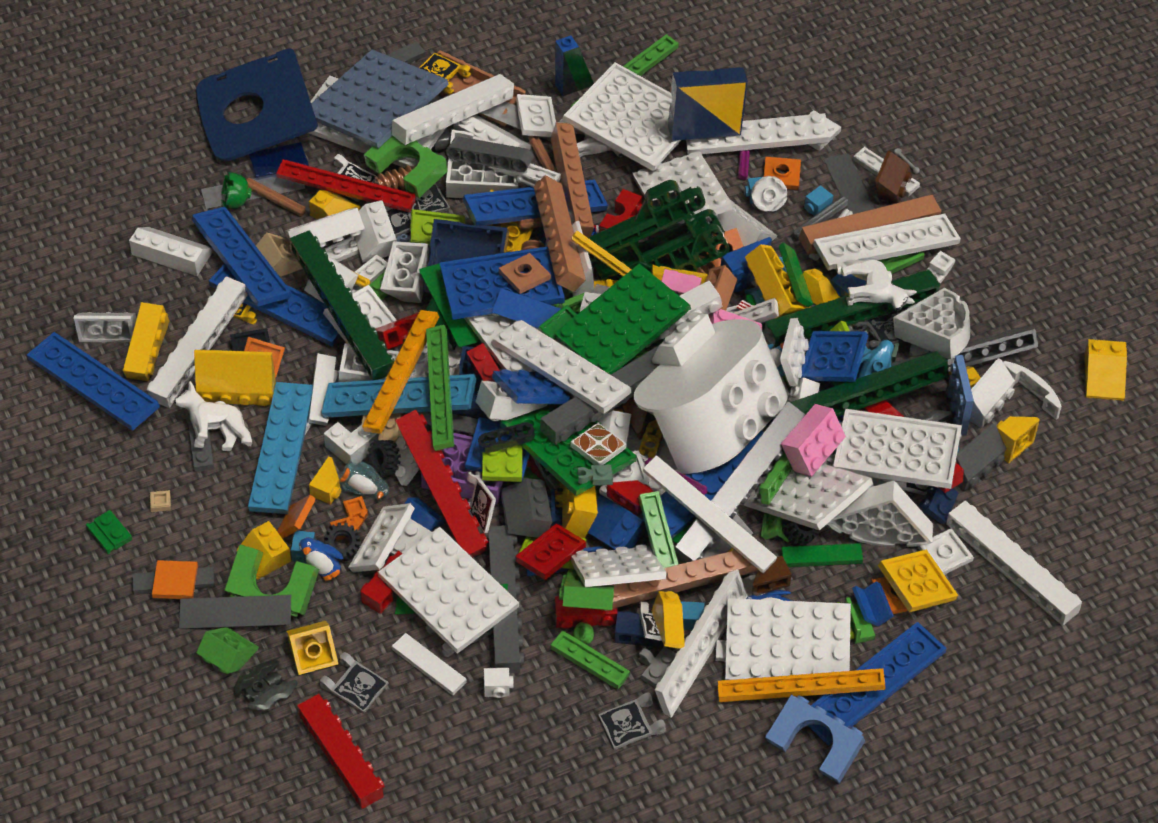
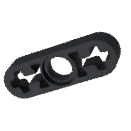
(501, 444)

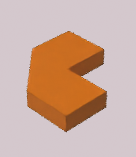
(356, 513)

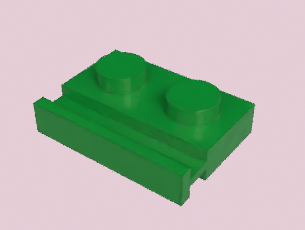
(109, 531)

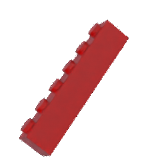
(341, 751)

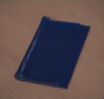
(269, 160)

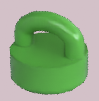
(584, 632)

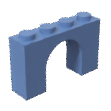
(798, 714)

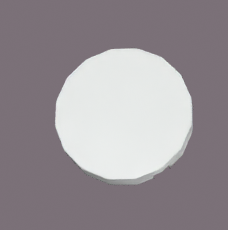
(769, 193)

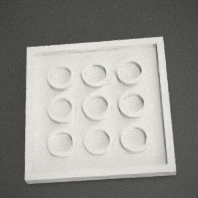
(617, 566)

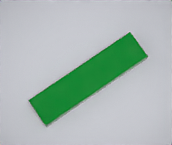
(795, 275)
(822, 555)

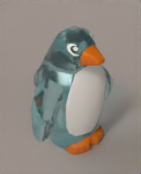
(363, 479)

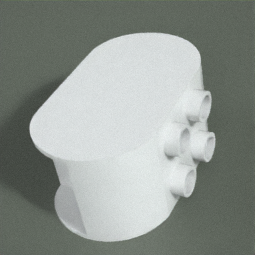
(715, 398)

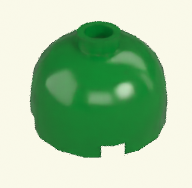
(235, 190)

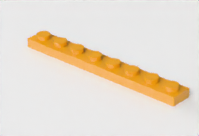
(399, 373)
(801, 685)

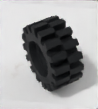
(384, 457)
(350, 533)
(798, 534)

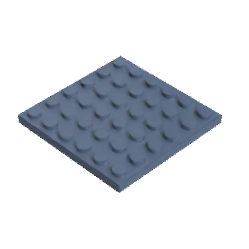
(374, 95)

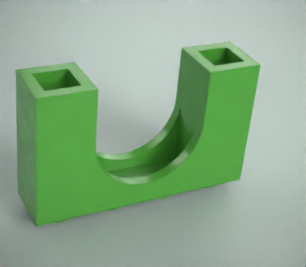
(422, 177)
(243, 579)
(577, 595)

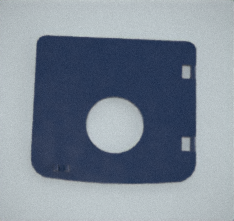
(285, 110)

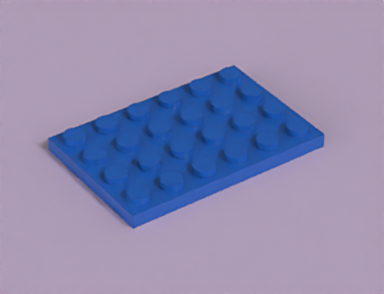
(476, 282)

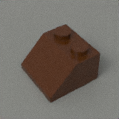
(892, 178)

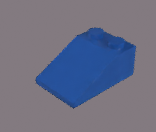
(737, 264)
(616, 525)

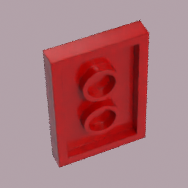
(550, 551)

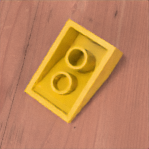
(1105, 369)

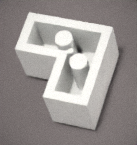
(349, 445)

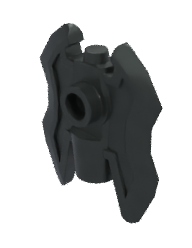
(263, 686)

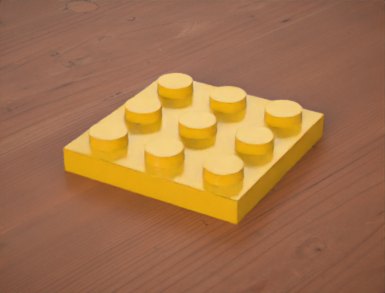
(918, 580)

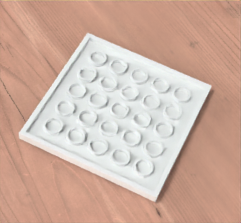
(626, 116)

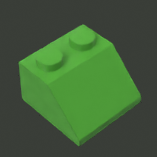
(226, 649)

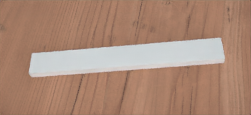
(709, 514)

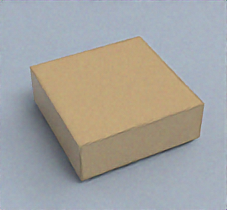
(160, 501)

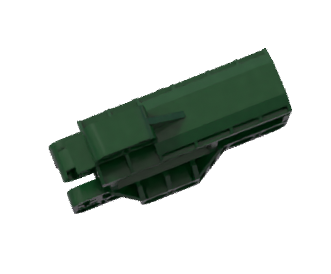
(672, 247)

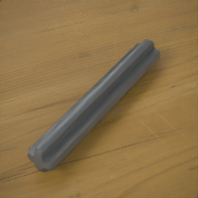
(823, 215)

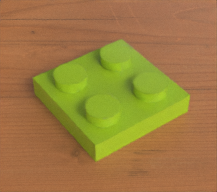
(503, 465)

